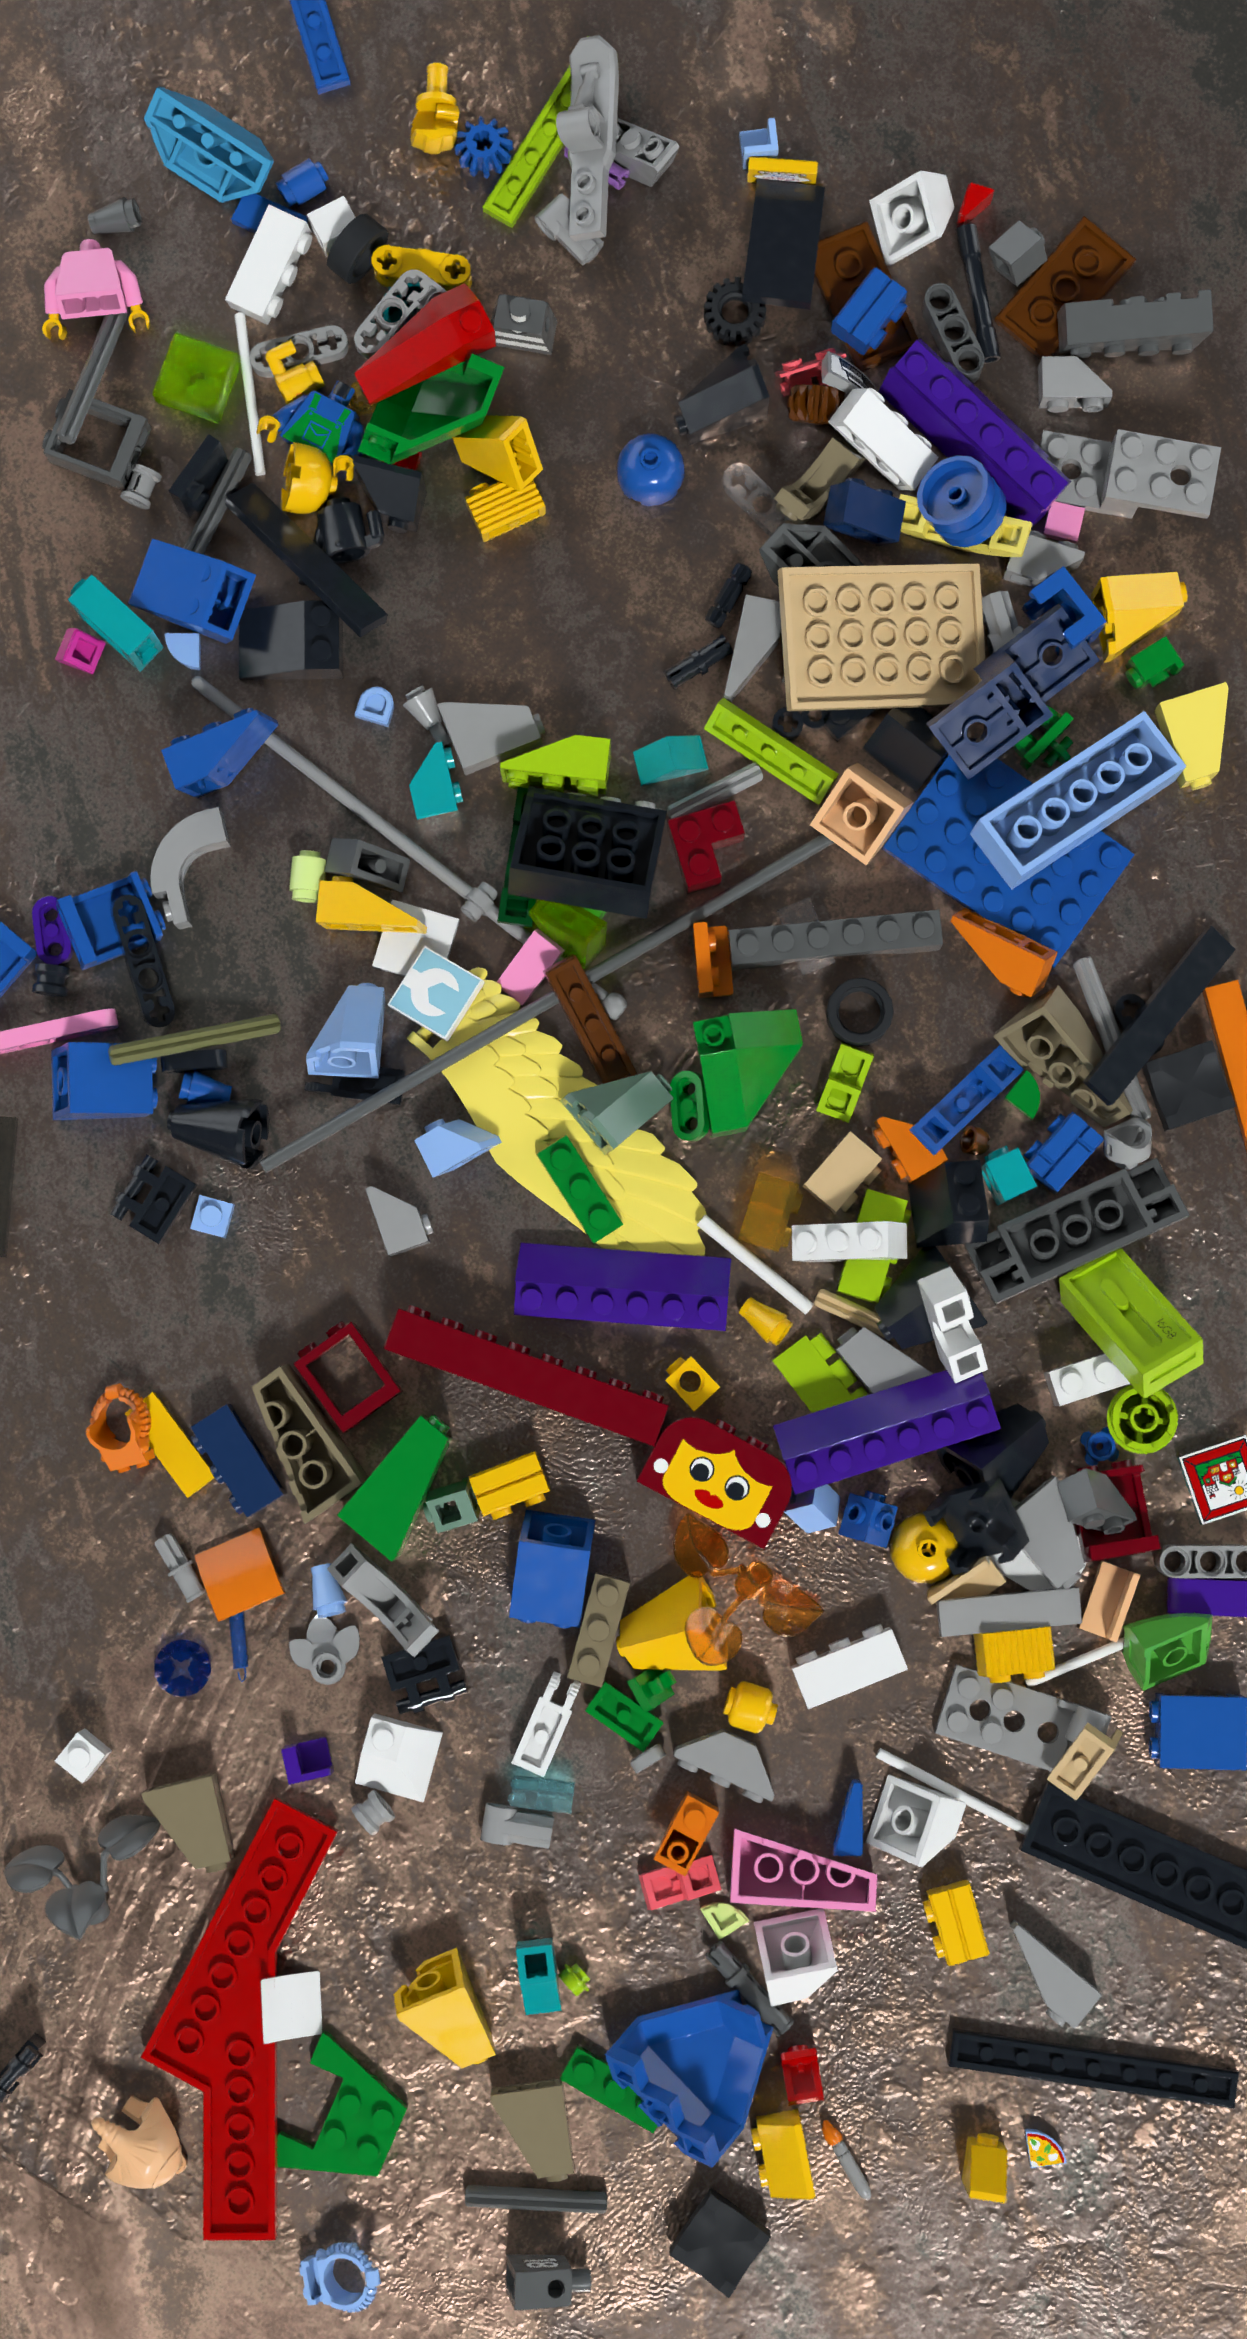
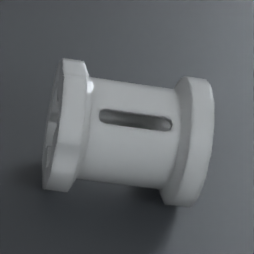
(141, 486)

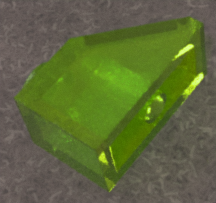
(572, 929)

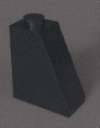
(724, 400)
(903, 1308)
(1000, 1453)

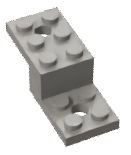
(1135, 473)

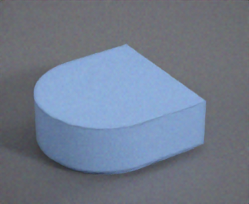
(375, 706)

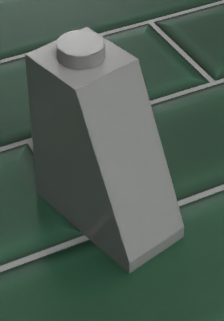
(490, 732)
(1052, 1538)

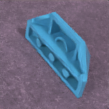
(207, 146)

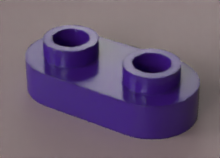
(50, 933)

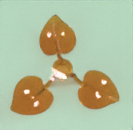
(709, 1635)

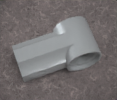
(555, 224)
(999, 620)
(506, 1826)

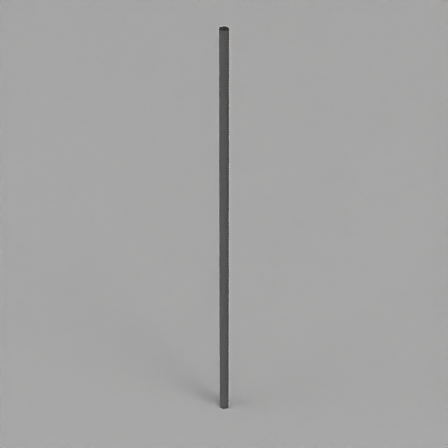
(542, 1004)

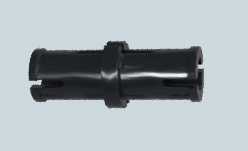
(698, 662)

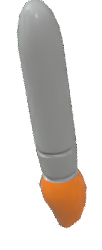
(846, 2159)

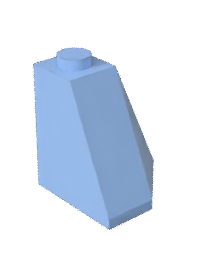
(351, 1036)

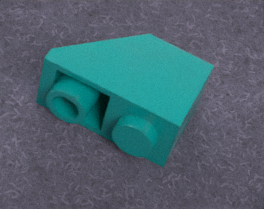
(432, 785)
(538, 1976)

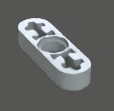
(321, 334)

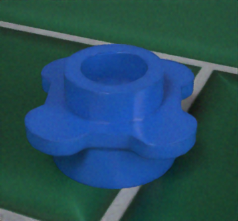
(1094, 1455)

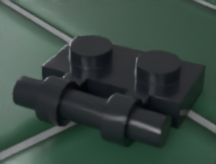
(161, 1206)
(431, 1662)
(20, 2065)

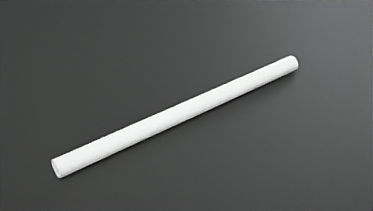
(249, 393)
(1078, 1661)
(952, 1791)

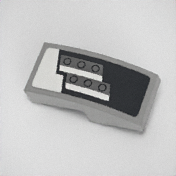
(843, 375)

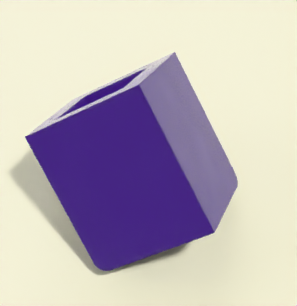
(307, 1760)

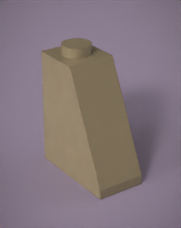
(194, 1819)
(538, 2124)

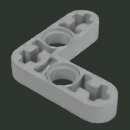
(416, 300)

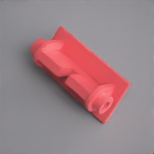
(799, 373)

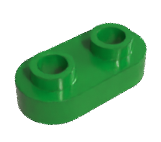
(686, 1106)

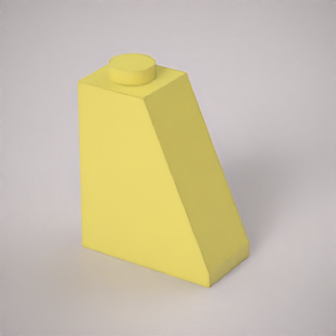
(1195, 731)

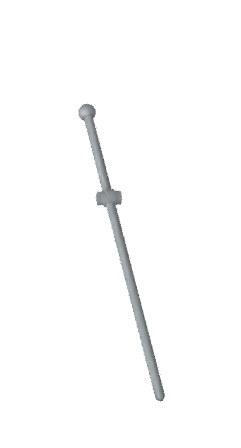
(478, 900)

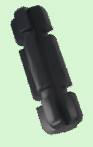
(728, 595)

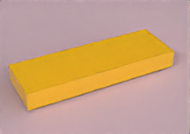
(175, 1449)

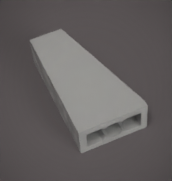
(876, 1361)

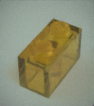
(769, 1213)

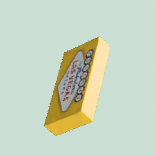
(782, 170)

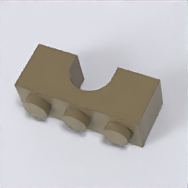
(598, 1629)

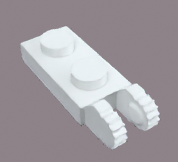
(545, 1729)

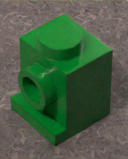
(1153, 664)

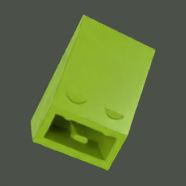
(568, 764)

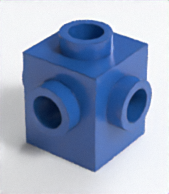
(868, 1519)

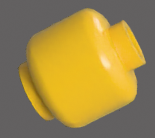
(750, 1707)

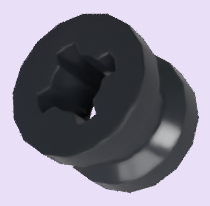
(51, 980)

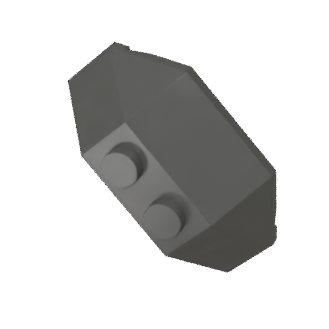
(804, 547)

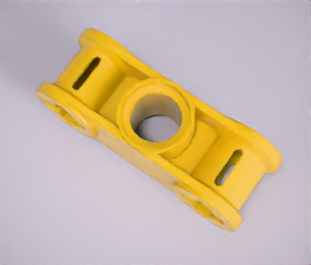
(435, 265)

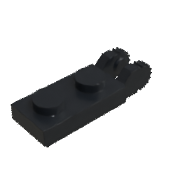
(359, 1088)

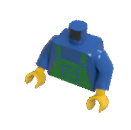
(321, 424)

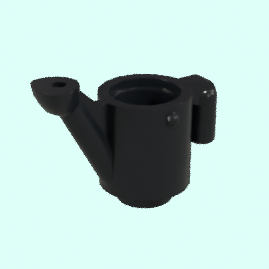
(343, 531)

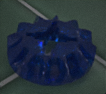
(199, 1668)

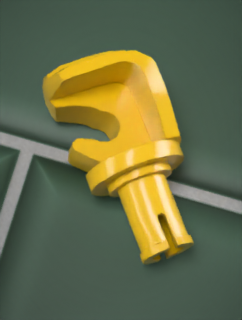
(437, 119)

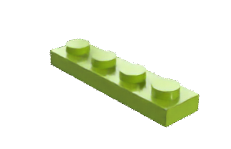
(771, 751)

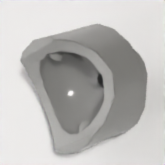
(1128, 1143)

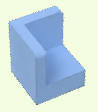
(759, 143)
(814, 1508)

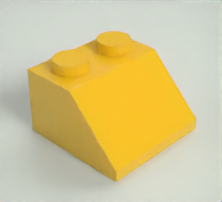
(784, 2155)

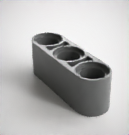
(952, 318)

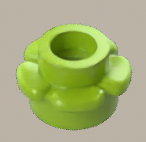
(574, 1979)

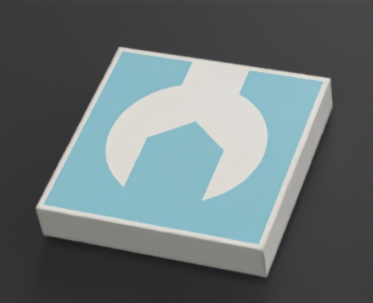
(436, 993)

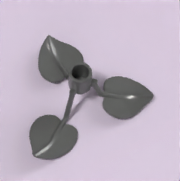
(82, 1904)

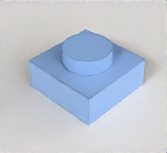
(212, 1216)

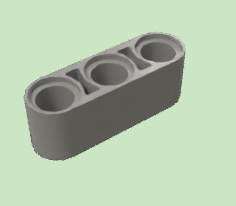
(1190, 1560)

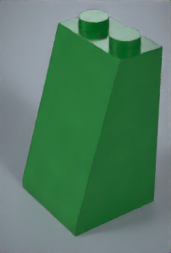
(395, 1492)

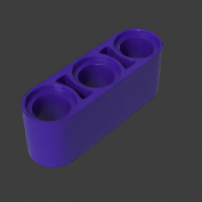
(1207, 1596)

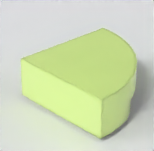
(724, 1917)

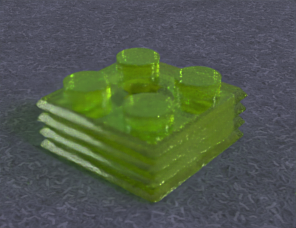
(204, 397)

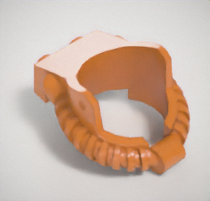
(115, 1453)

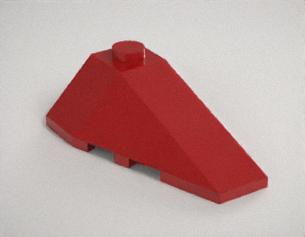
(428, 344)

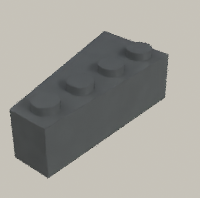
(1135, 325)

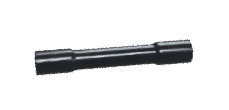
(971, 256)

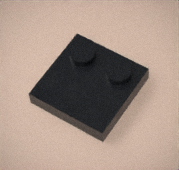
(198, 477)

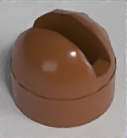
(974, 1141)

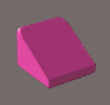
(80, 650)

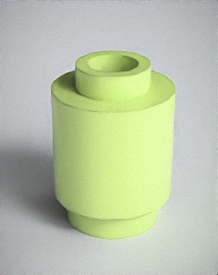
(305, 876)

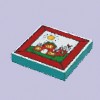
(1217, 1479)

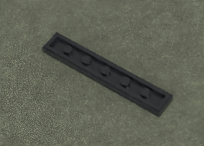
(306, 559)
(1159, 1015)

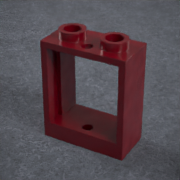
(367, 1406)

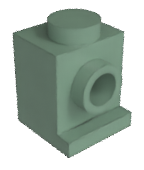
(451, 1517)

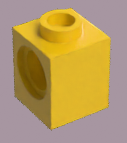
(704, 1391)

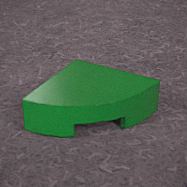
(1025, 1095)

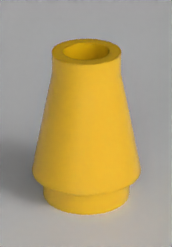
(766, 1321)

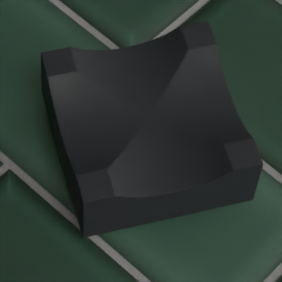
(1188, 1086)
(719, 2242)

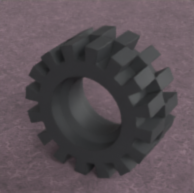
(725, 330)

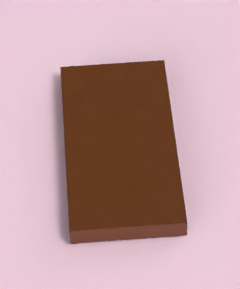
(840, 269)
(1078, 270)

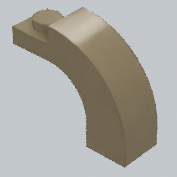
(810, 493)

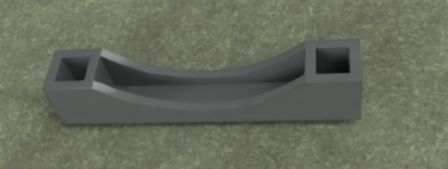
(833, 938)

